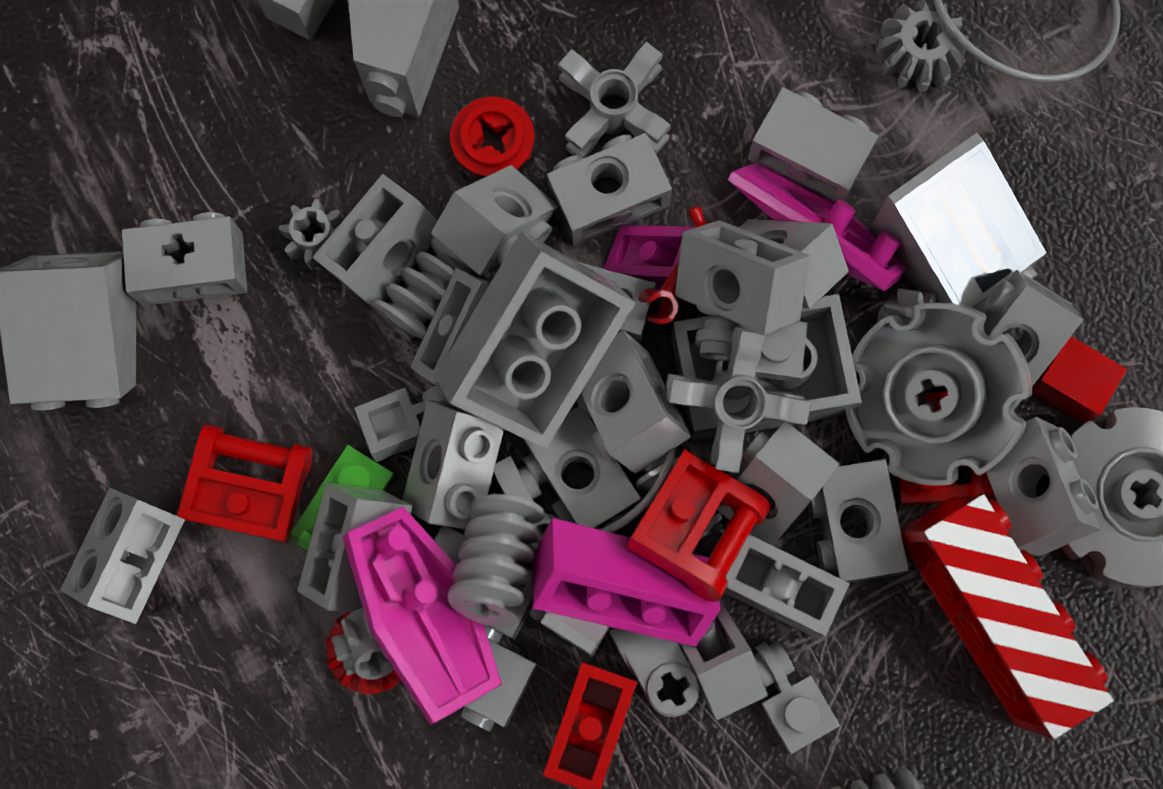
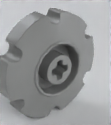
(969, 425)
(1114, 462)

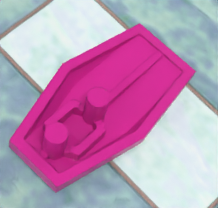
(783, 199)
(404, 596)

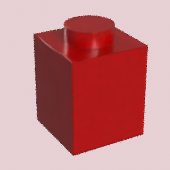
(1079, 381)

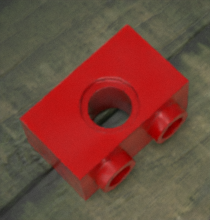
(590, 728)

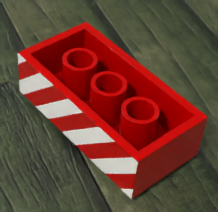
(1005, 615)

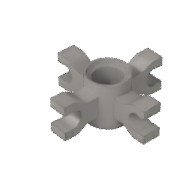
(596, 86)
(742, 369)

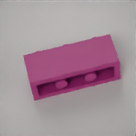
(601, 581)

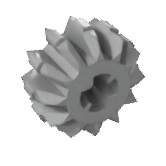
(912, 61)

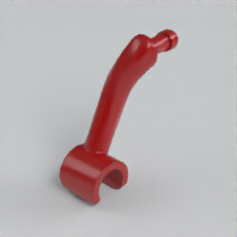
(669, 303)

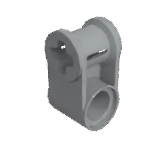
(651, 661)

